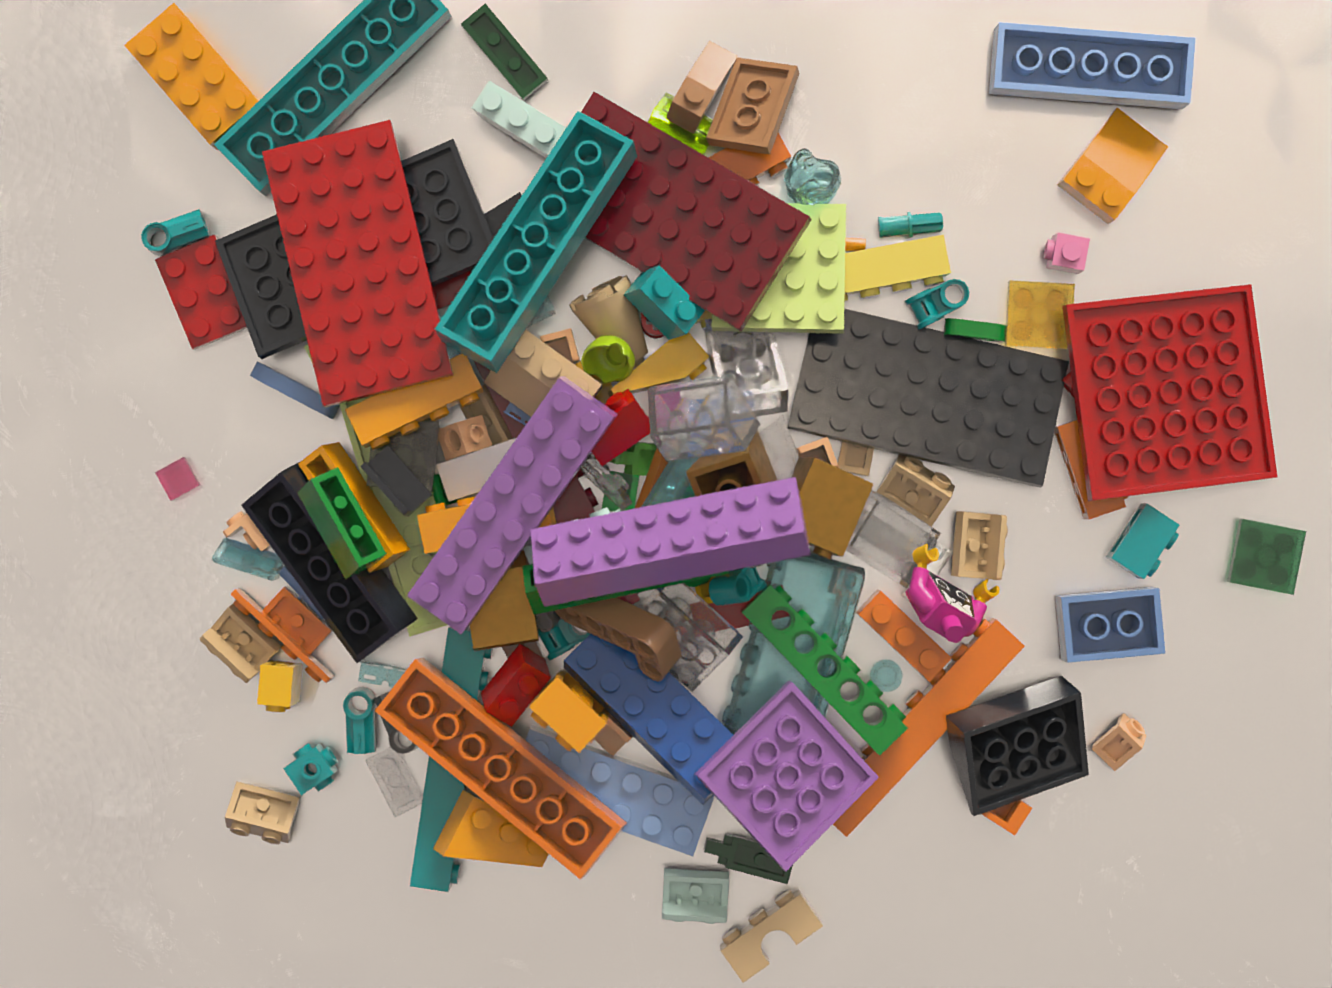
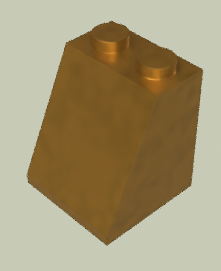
(732, 470)
(830, 504)

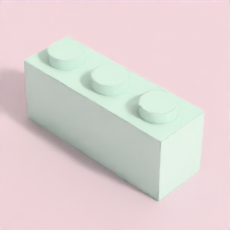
(518, 119)

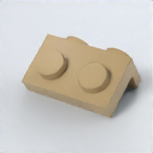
(979, 545)
(239, 643)

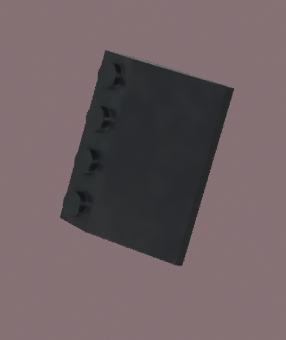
(1019, 744)

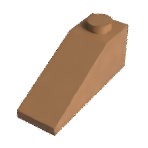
(700, 87)

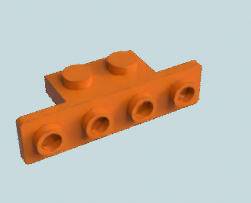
(293, 625)

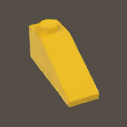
(667, 365)

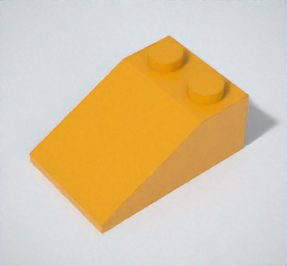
(1113, 166)

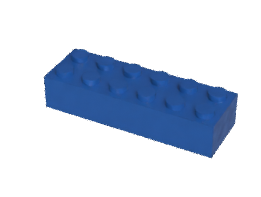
(657, 714)

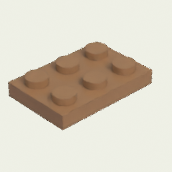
(753, 105)

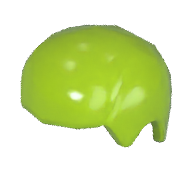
(608, 359)

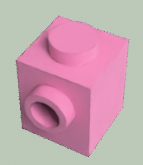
(1066, 253)

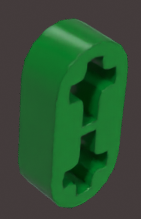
(975, 329)

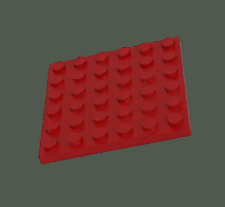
(1169, 392)

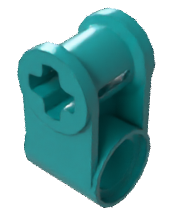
(936, 302)
(736, 586)
(564, 635)

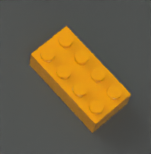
(192, 73)
(568, 711)

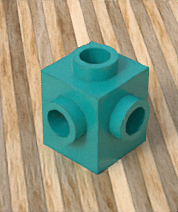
(301, 773)

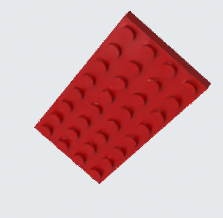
(357, 263)

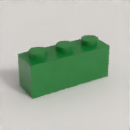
(341, 523)

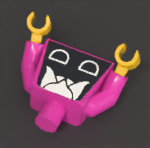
(943, 605)

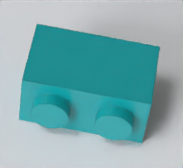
(664, 302)
(1144, 541)

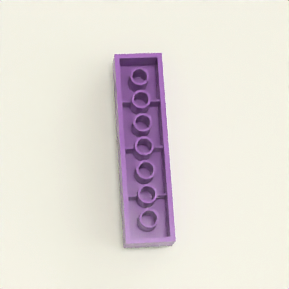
(511, 504)
(669, 542)

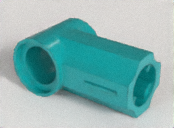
(178, 231)
(360, 724)

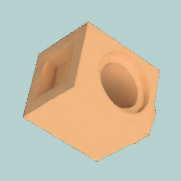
(464, 437)

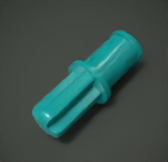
(910, 224)

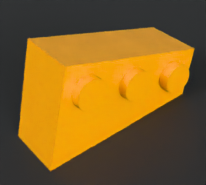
(485, 835)

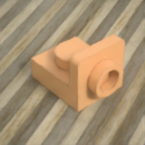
(252, 535)
(1120, 742)

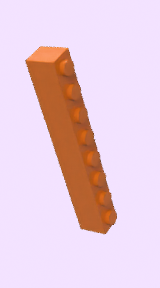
(950, 691)

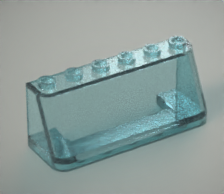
(830, 596)

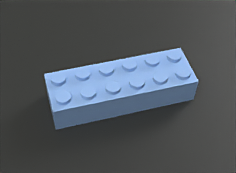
(1092, 65)
(644, 797)

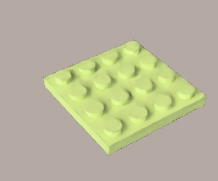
(811, 283)

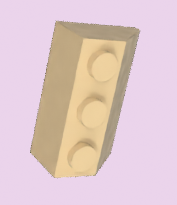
(533, 371)

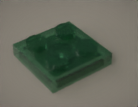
(1266, 556)

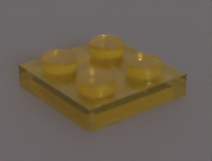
(1036, 314)

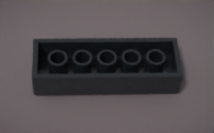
(360, 609)

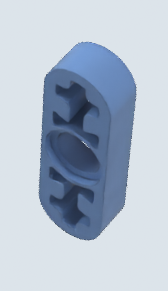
(292, 389)

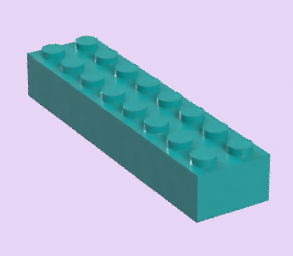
(331, 80)
(536, 241)

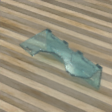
(380, 672)

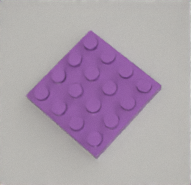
(786, 775)

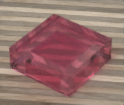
(178, 478)

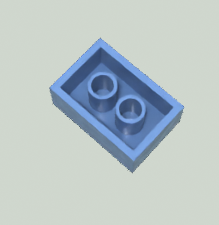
(1110, 624)

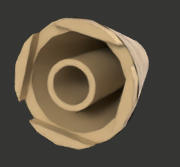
(611, 313)

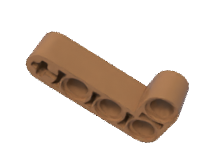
(632, 629)

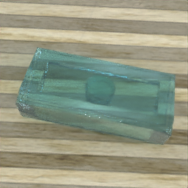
(246, 559)

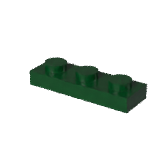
(504, 51)

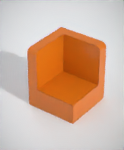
(1010, 815)

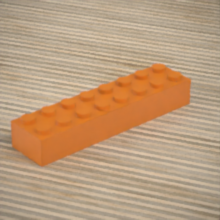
(501, 767)

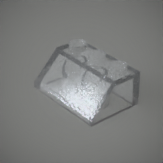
(700, 418)

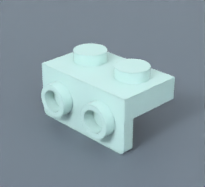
(695, 895)

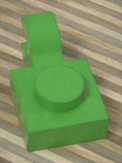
(636, 458)

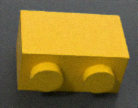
(279, 685)

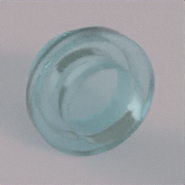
(886, 675)

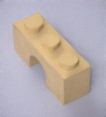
(790, 915)

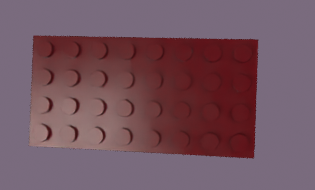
(694, 220)

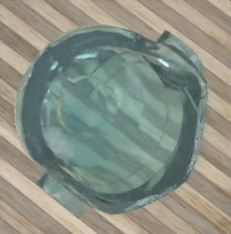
(811, 179)

